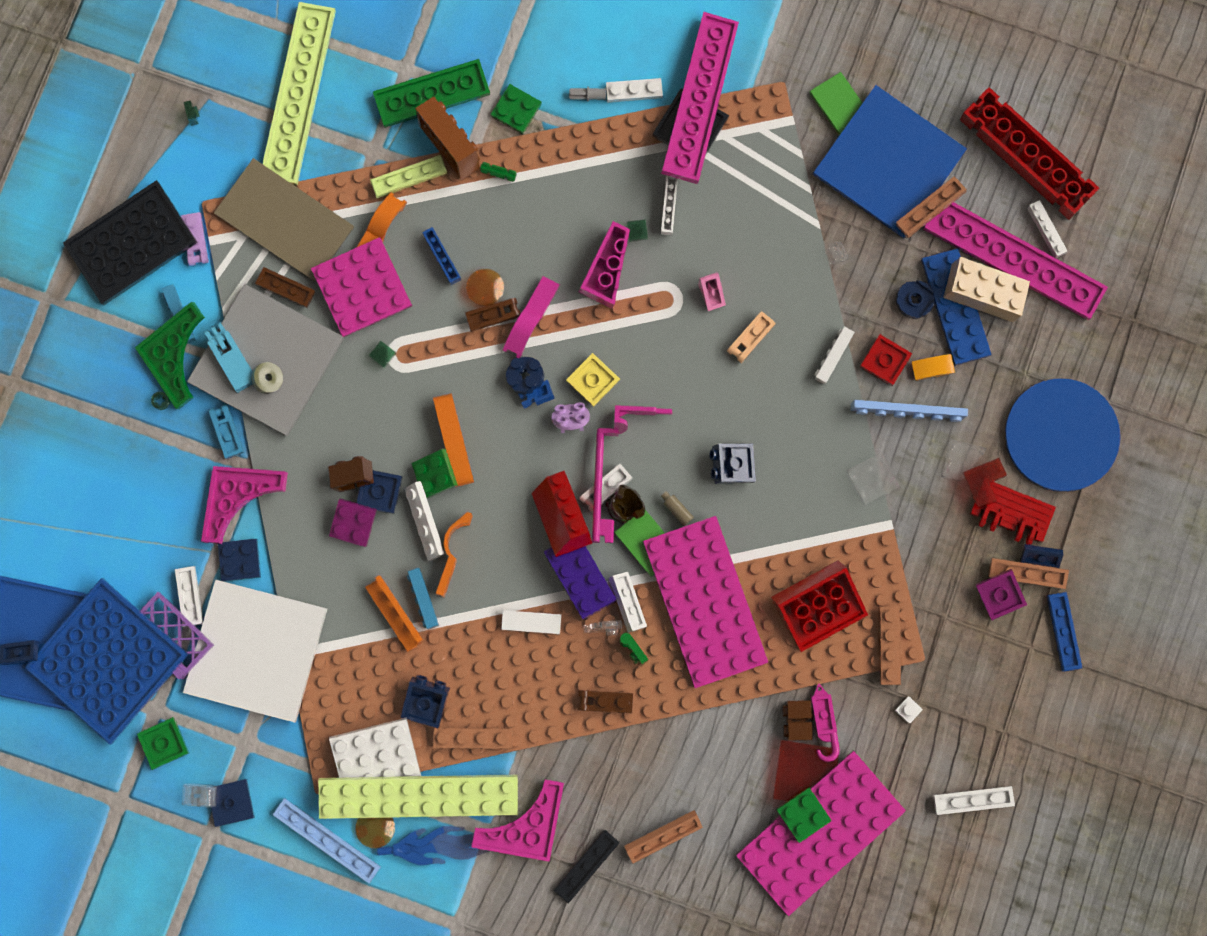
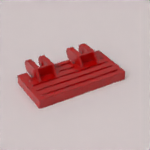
(1015, 509)

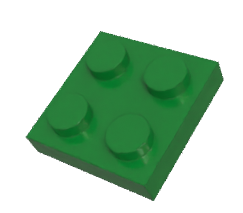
(516, 109)
(435, 473)
(163, 743)
(803, 815)

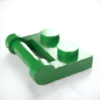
(636, 654)

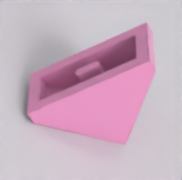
(712, 291)

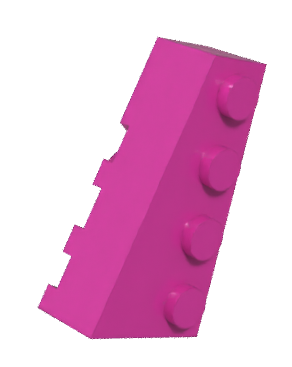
(605, 271)

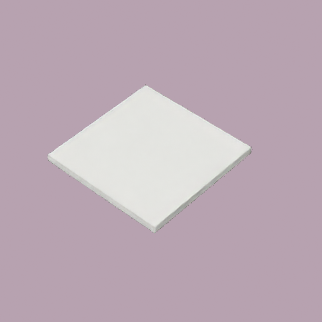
(258, 651)

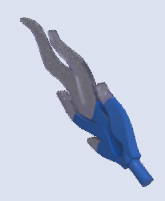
(435, 842)

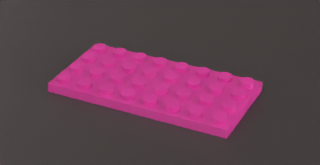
(705, 602)
(859, 814)

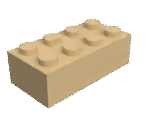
(986, 289)

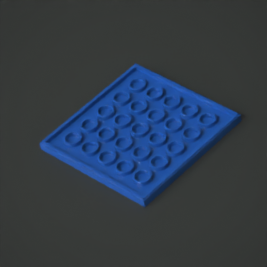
(106, 661)

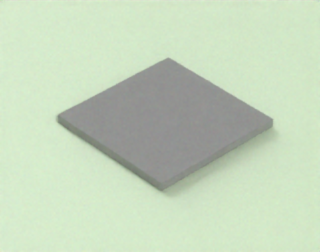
(277, 335)

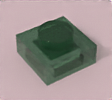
(192, 112)
(638, 230)
(382, 354)

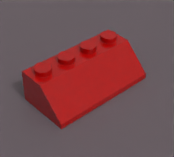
(561, 514)

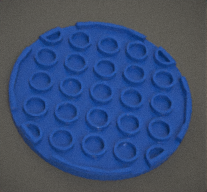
(1062, 435)

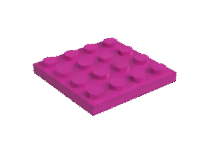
(361, 287)

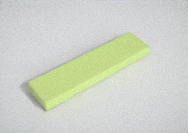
(408, 176)

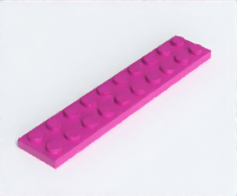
(700, 98)
(1016, 257)

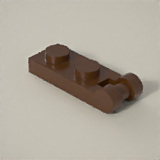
(492, 314)
(606, 701)

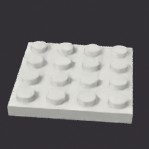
(376, 751)

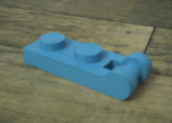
(226, 432)

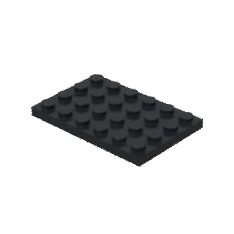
(130, 242)

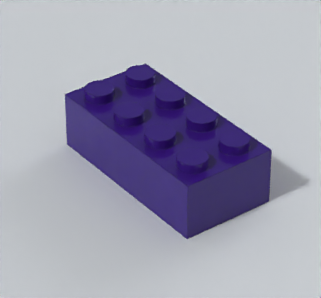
(581, 581)

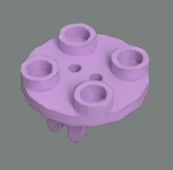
(570, 416)

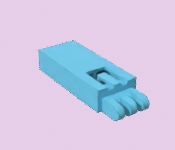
(233, 361)

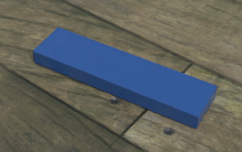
(1064, 631)

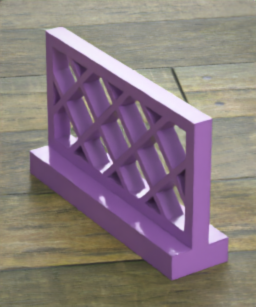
(181, 671)

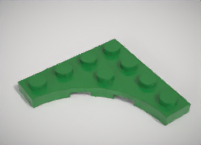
(165, 352)

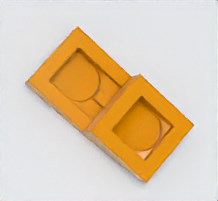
(933, 367)

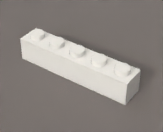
(669, 206)
(1047, 229)
(834, 355)

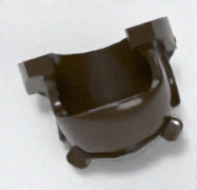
(625, 504)

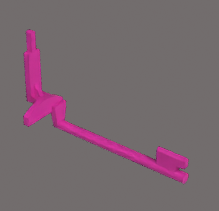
(605, 527)

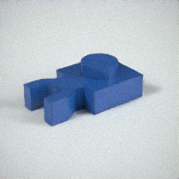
(539, 395)

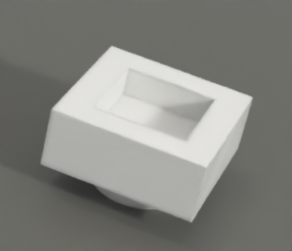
(908, 710)

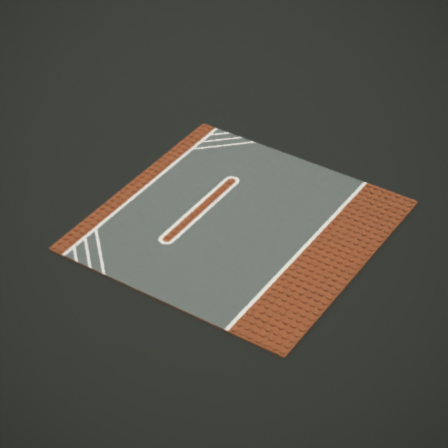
(743, 219)

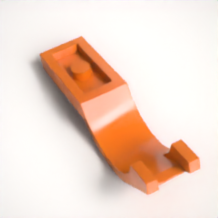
(382, 219)
(450, 565)

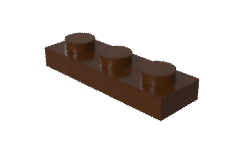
(285, 287)

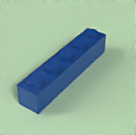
(441, 256)

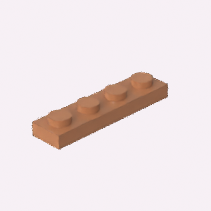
(931, 207)
(1031, 573)
(889, 645)
(472, 738)
(663, 836)

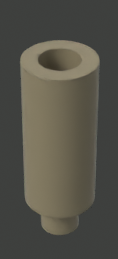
(677, 508)

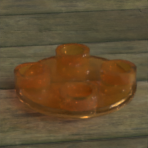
(485, 287)
(375, 831)

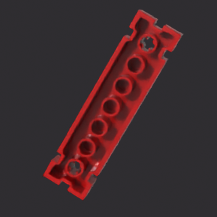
(1029, 153)

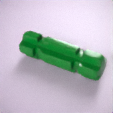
(498, 171)

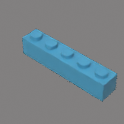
(174, 304)
(423, 599)

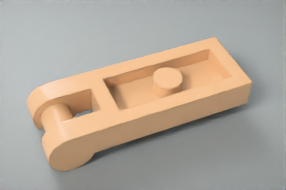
(751, 336)

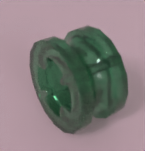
(156, 396)

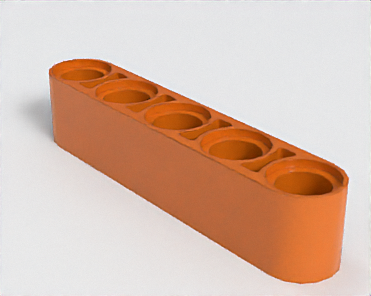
(453, 439)

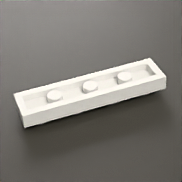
(424, 521)
(973, 800)

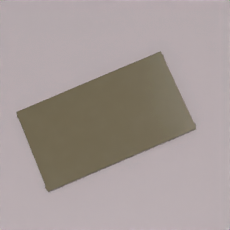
(283, 219)

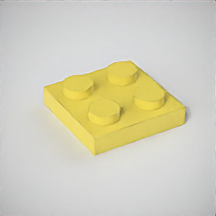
(593, 379)

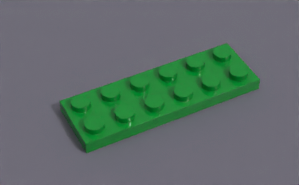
(450, 86)

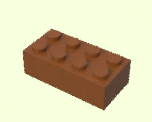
(448, 138)

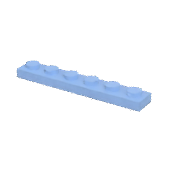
(916, 411)
(326, 840)

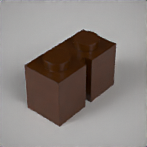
(347, 473)
(797, 720)

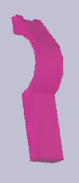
(531, 316)

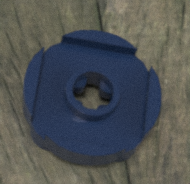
(904, 299)
(531, 382)

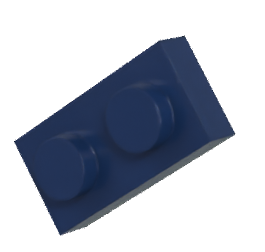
(1041, 556)
(19, 652)

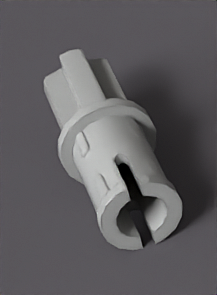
(587, 93)

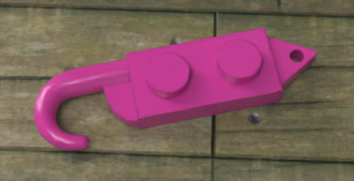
(825, 722)

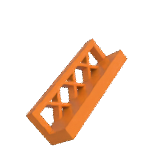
(394, 614)

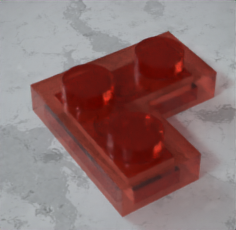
(980, 479)

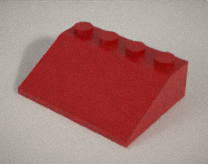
(820, 605)

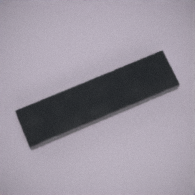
(586, 866)

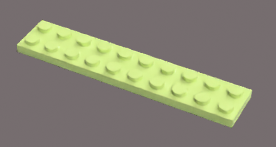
(298, 90)
(418, 796)

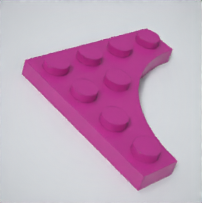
(230, 491)
(531, 833)

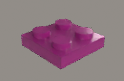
(352, 522)
(1001, 594)

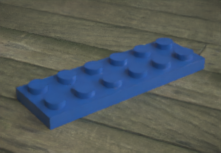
(959, 322)

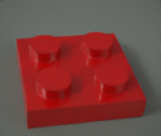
(886, 360)

